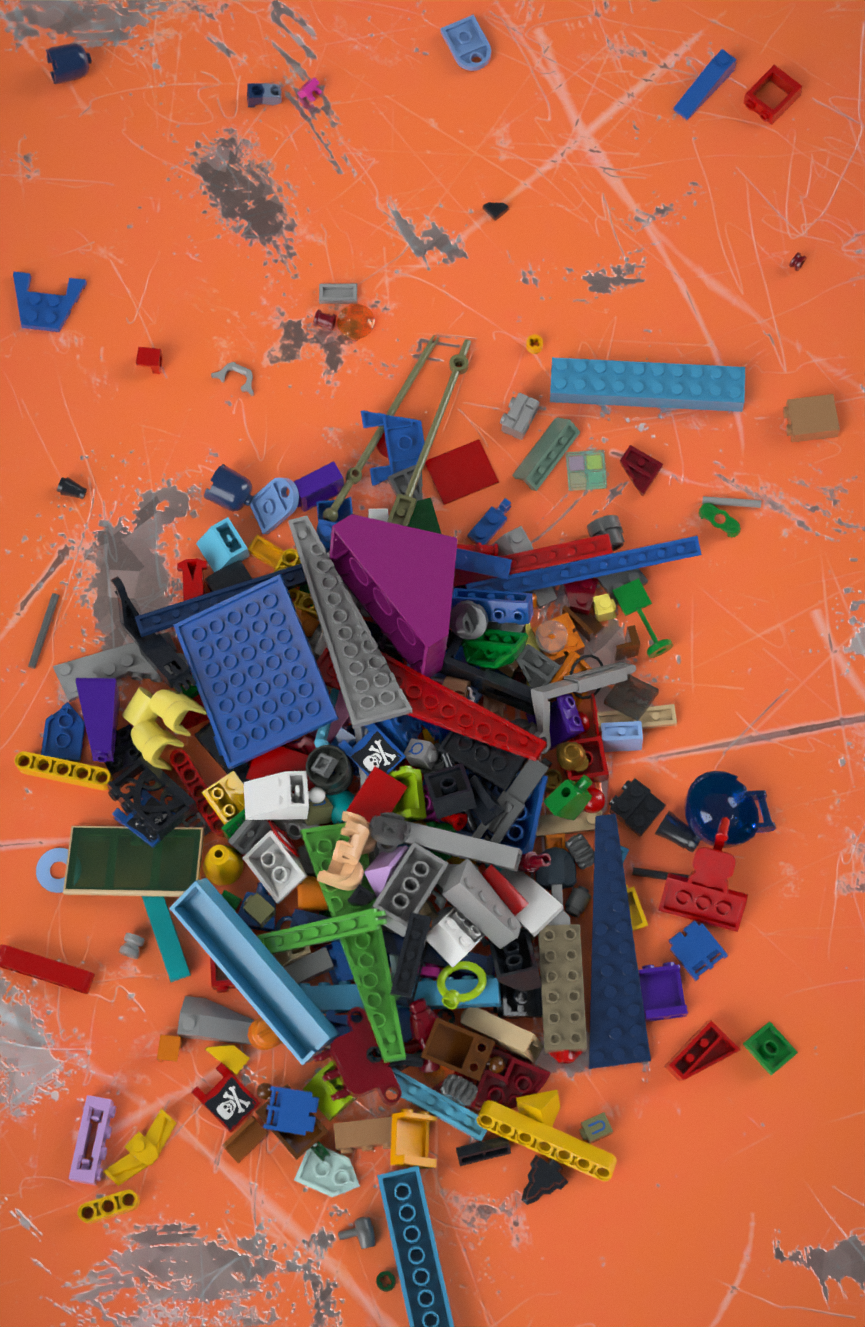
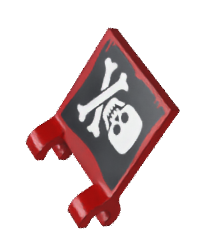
(228, 1099)

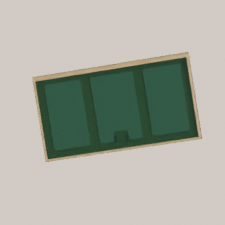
(122, 864)

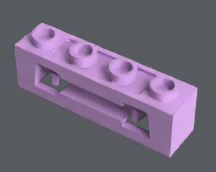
(99, 1152)

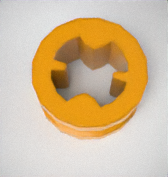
(533, 338)

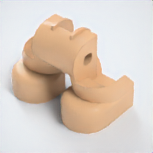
(345, 869)

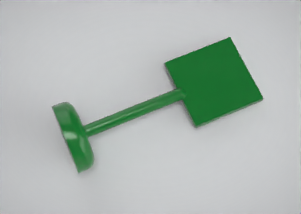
(634, 598)

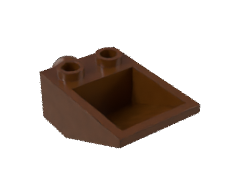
(458, 1049)
(295, 1143)

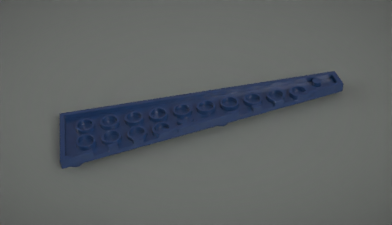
(616, 1001)

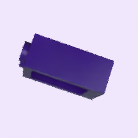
(319, 486)

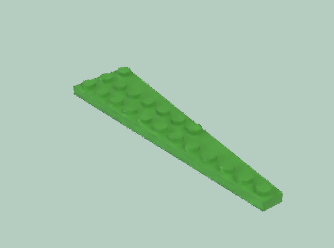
(364, 951)

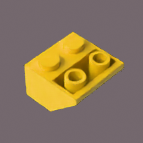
(226, 797)

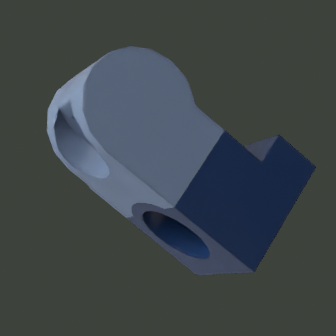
(263, 94)

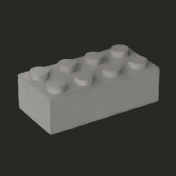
(409, 887)

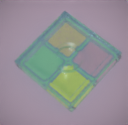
(586, 470)

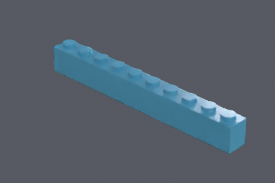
(346, 995)

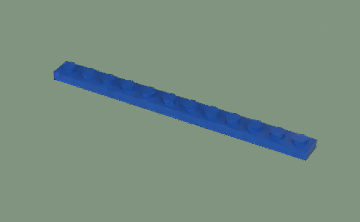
(592, 567)

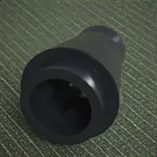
(70, 488)

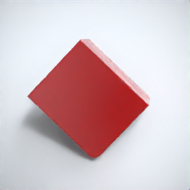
(150, 358)

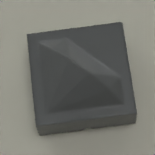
(324, 765)

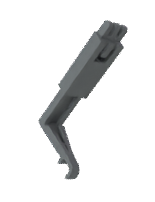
(514, 800)

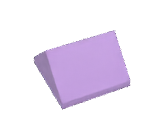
(383, 867)

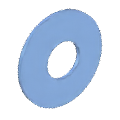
(43, 869)

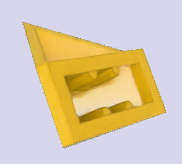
(540, 1106)

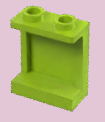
(412, 802)

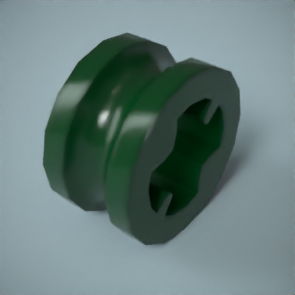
(320, 1151)
(380, 1284)

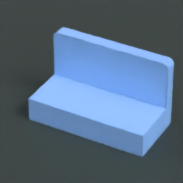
(622, 736)

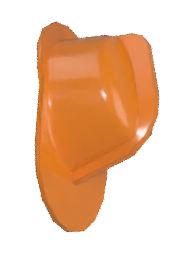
(262, 1036)

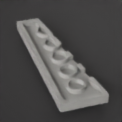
(105, 664)

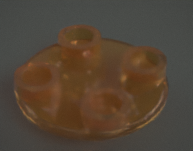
(356, 321)

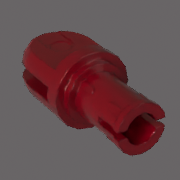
(531, 861)

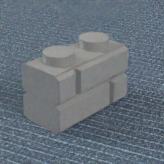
(519, 416)

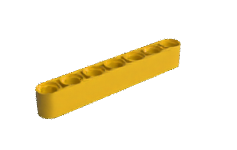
(547, 1140)

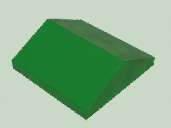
(770, 1048)

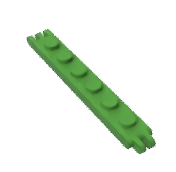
(323, 931)

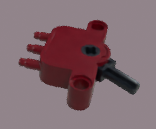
(356, 1069)

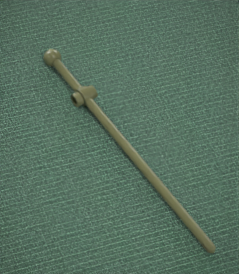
(354, 474)

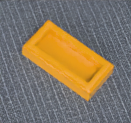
(265, 551)

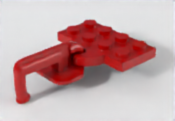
(706, 891)

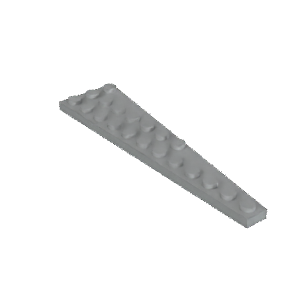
(360, 668)

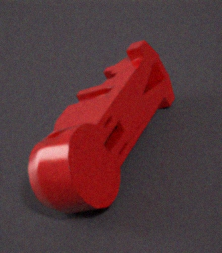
(192, 577)

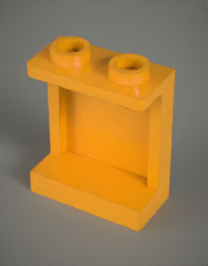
(411, 1139)

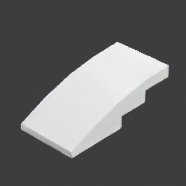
(541, 906)

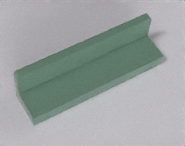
(547, 452)

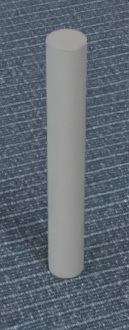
(731, 502)

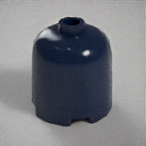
(68, 62)
(229, 489)

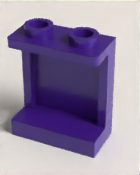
(564, 720)
(662, 992)

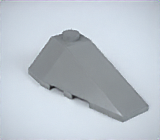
(515, 542)

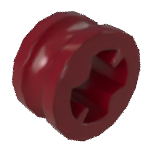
(797, 261)

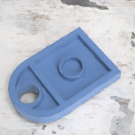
(466, 42)
(272, 504)

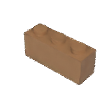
(363, 1135)

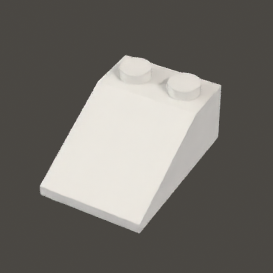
(275, 866)

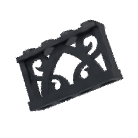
(180, 800)
(411, 960)

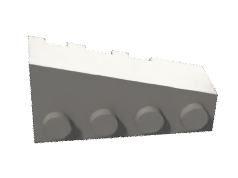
(481, 904)

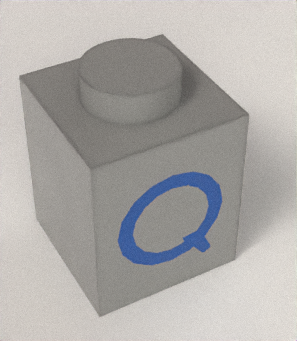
(421, 753)

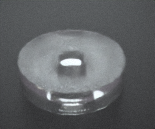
(551, 645)

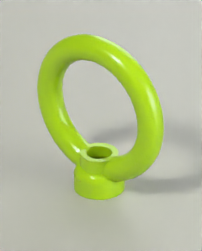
(452, 997)

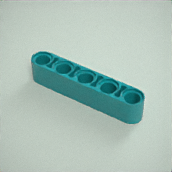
(166, 937)

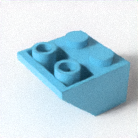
(222, 545)

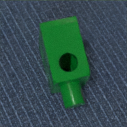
(569, 798)

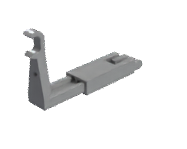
(577, 682)

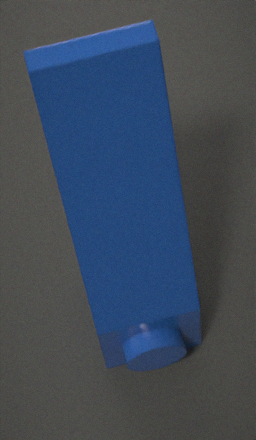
(706, 84)

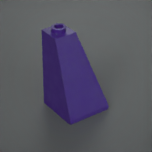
(100, 711)

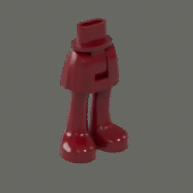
(421, 1024)

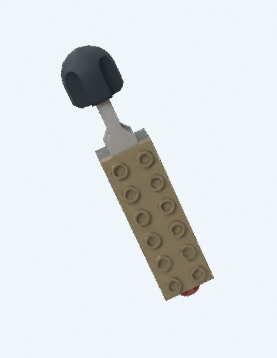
(561, 967)

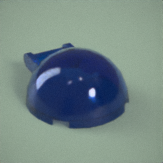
(720, 796)

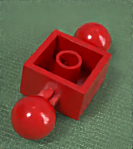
(597, 766)

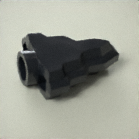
(543, 1179)

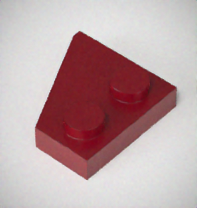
(640, 468)
(581, 594)

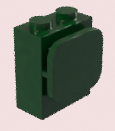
(425, 517)

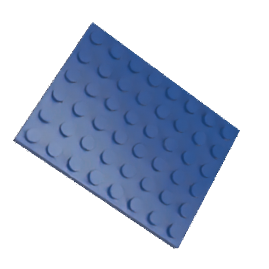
(255, 672)

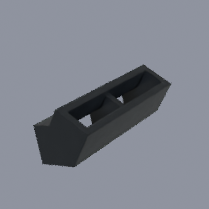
(483, 1150)

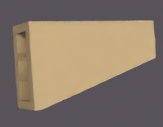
(503, 1033)

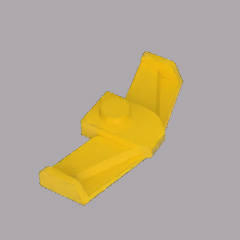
(142, 1149)

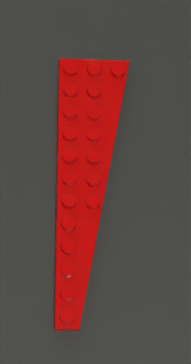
(449, 709)

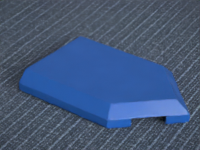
(64, 735)

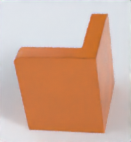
(169, 1048)

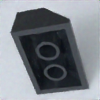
(516, 963)

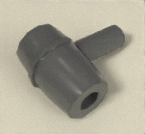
(363, 1230)

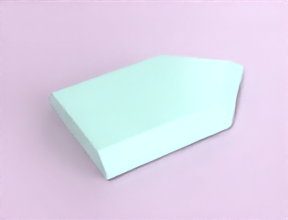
(328, 1177)

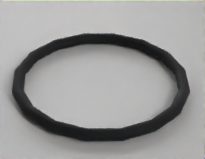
(572, 669)

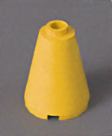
(223, 865)

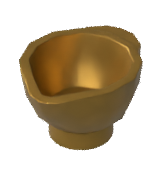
(571, 756)

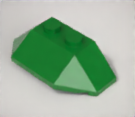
(494, 648)

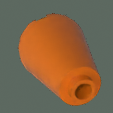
(311, 896)

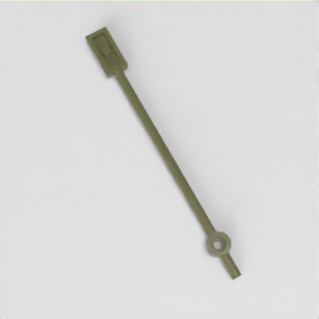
(405, 504)

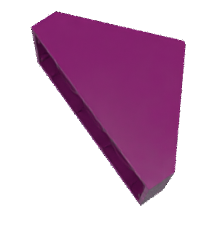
(401, 582)

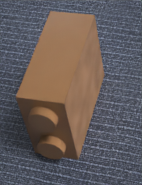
(811, 418)

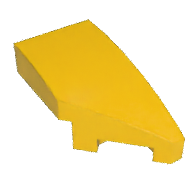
(229, 1056)

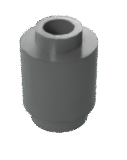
(577, 901)

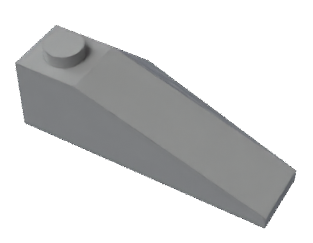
(212, 1022)

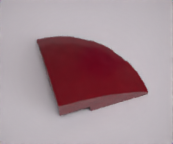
(516, 1080)

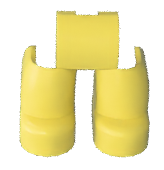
(146, 733)

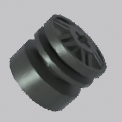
(343, 773)

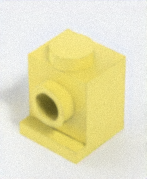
(604, 607)

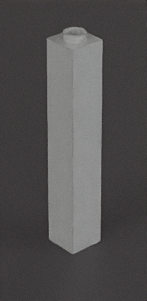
(464, 846)

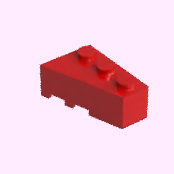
(701, 1051)

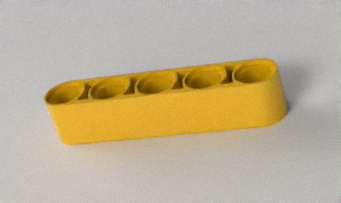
(57, 764)

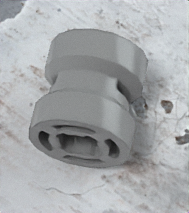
(131, 946)

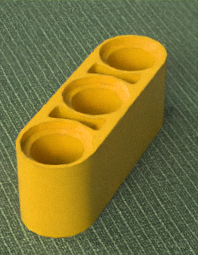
(98, 1206)

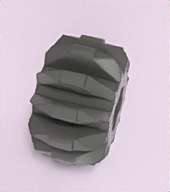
(580, 851)
(459, 1090)

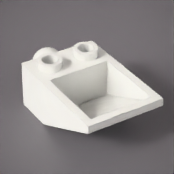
(273, 797)

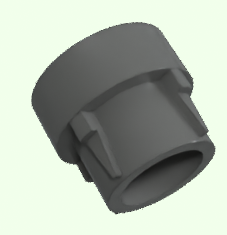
(605, 525)

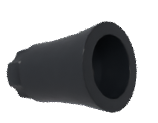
(677, 832)

